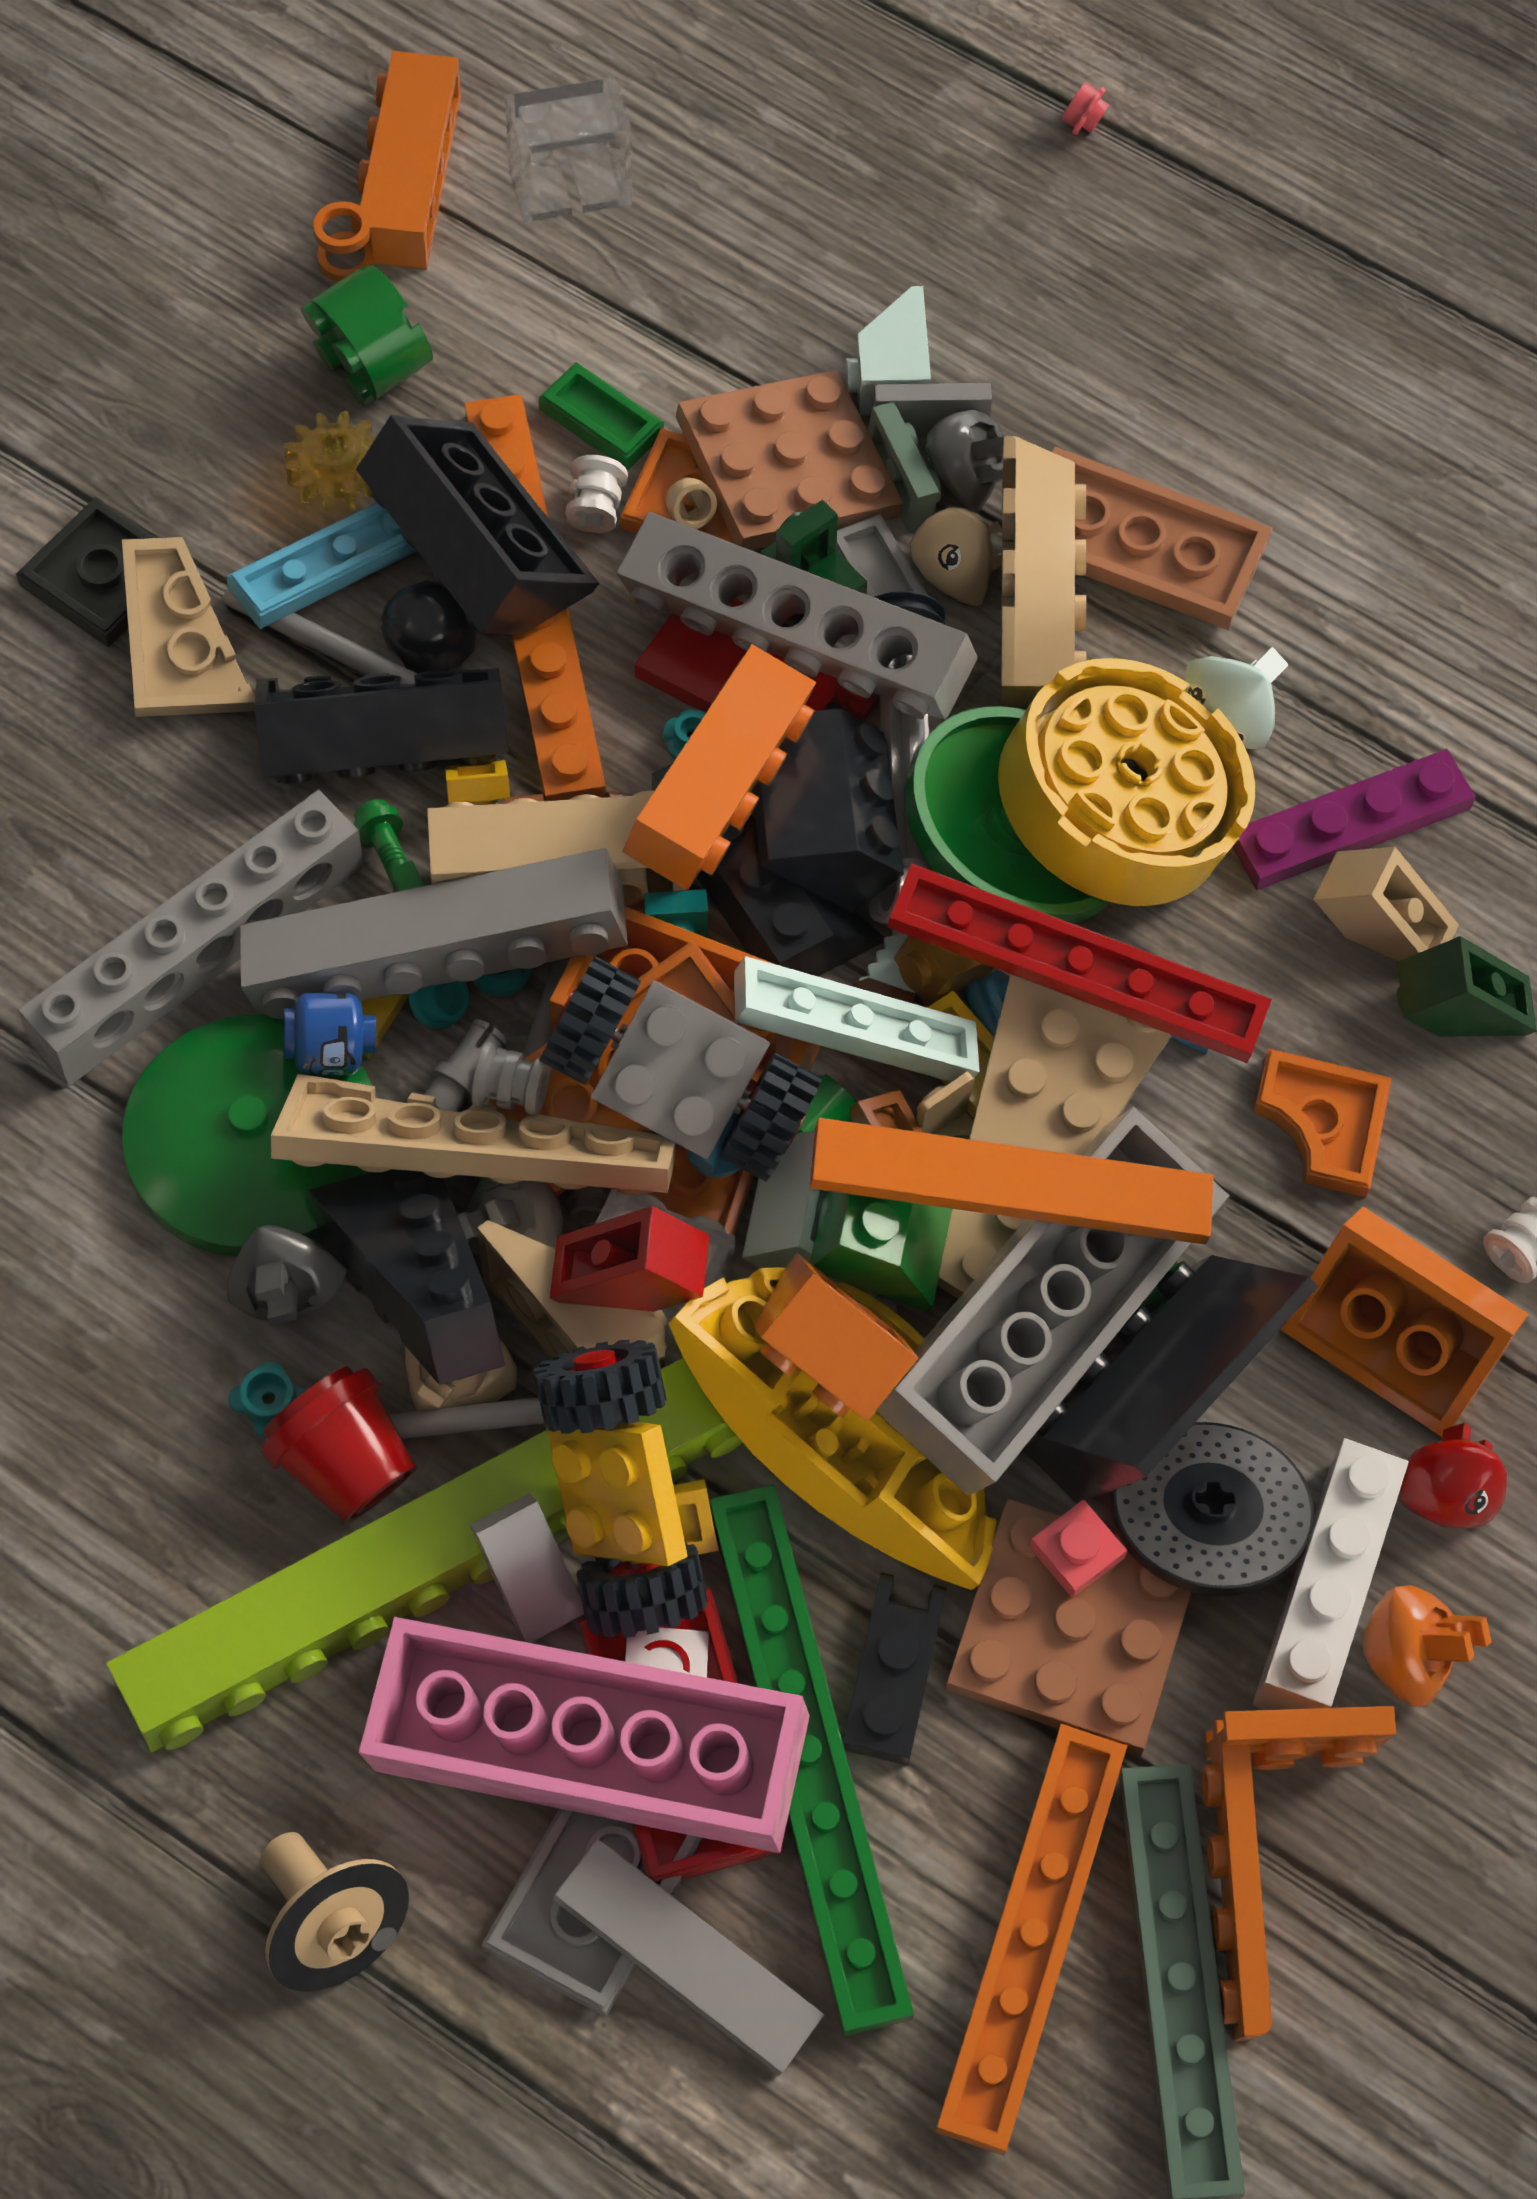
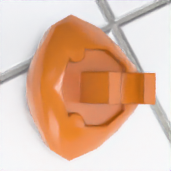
(1416, 1640)

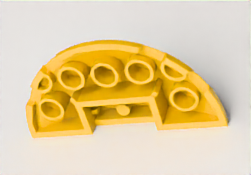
(842, 1467)

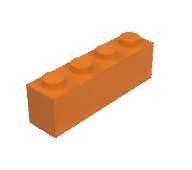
(719, 767)

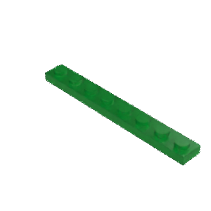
(824, 1803)

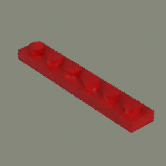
(1079, 963)

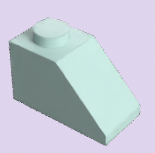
(891, 350)

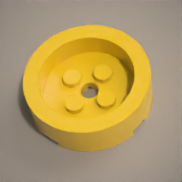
(1093, 814)

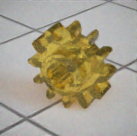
(327, 459)

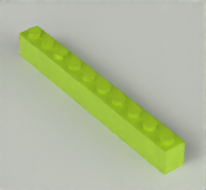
(364, 1580)

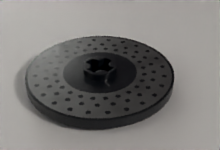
(1226, 1554)

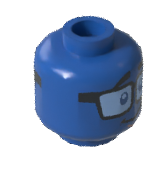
(328, 1034)

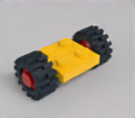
(619, 1488)

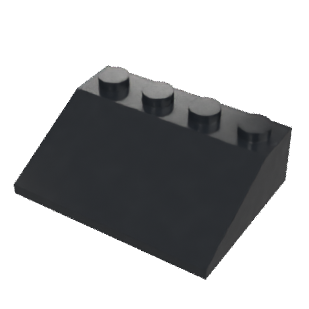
(1164, 1372)

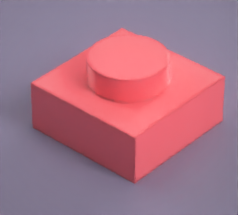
(1078, 1548)

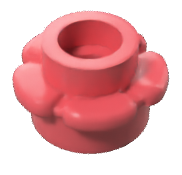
(1085, 109)

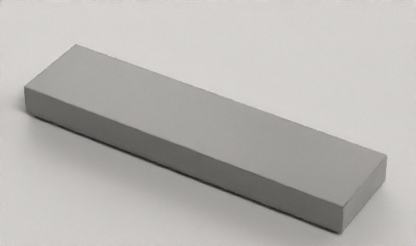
(688, 1957)

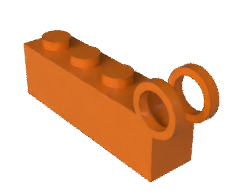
(405, 167)

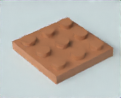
(783, 452)
(1066, 1659)

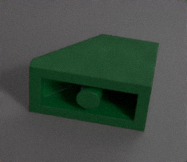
(1465, 992)

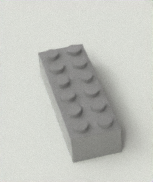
(1032, 1326)

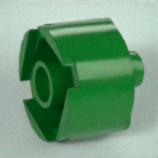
(367, 333)

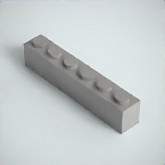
(437, 933)

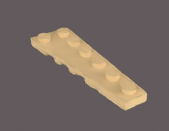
(349, 1126)

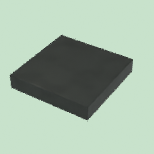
(84, 571)

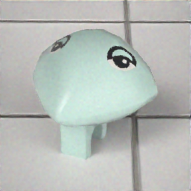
(1239, 692)

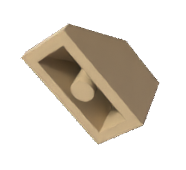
(1383, 903)

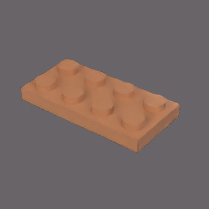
(1166, 543)

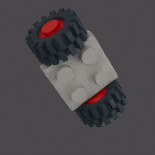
(681, 1069)

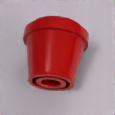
(340, 1444)

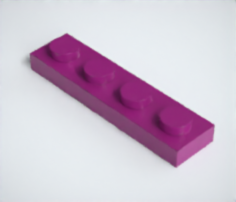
(1353, 818)

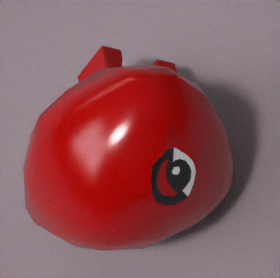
(1455, 1481)

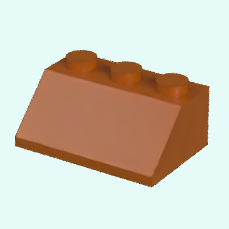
(1404, 1321)

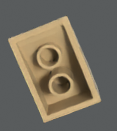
(521, 1278)

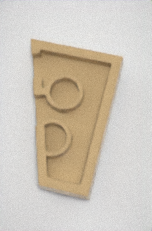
(174, 636)

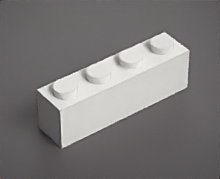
(1331, 1580)

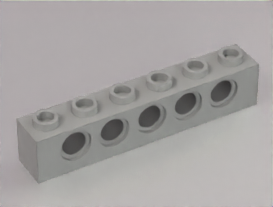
(670, 551)
(190, 938)

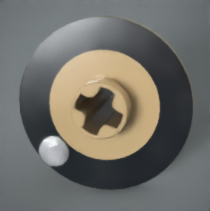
(333, 1917)

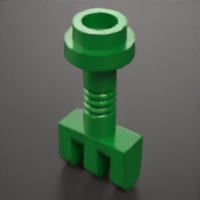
(378, 827)

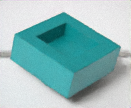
(680, 908)

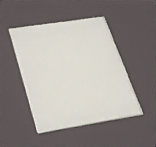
(692, 1641)

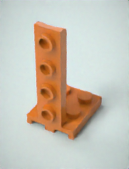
(1272, 1743)

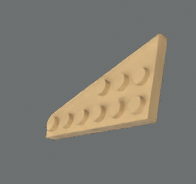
(1049, 1086)

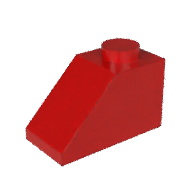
(631, 1263)

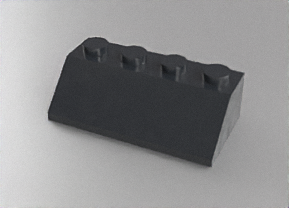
(473, 524)

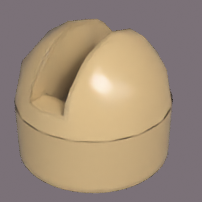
(700, 497)

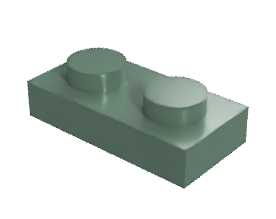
(900, 453)

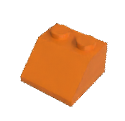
(832, 1340)

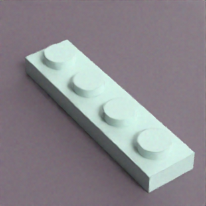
(854, 1020)

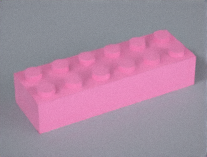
(586, 1734)

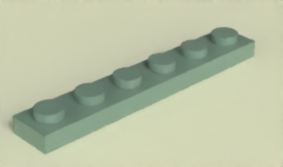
(1181, 1984)

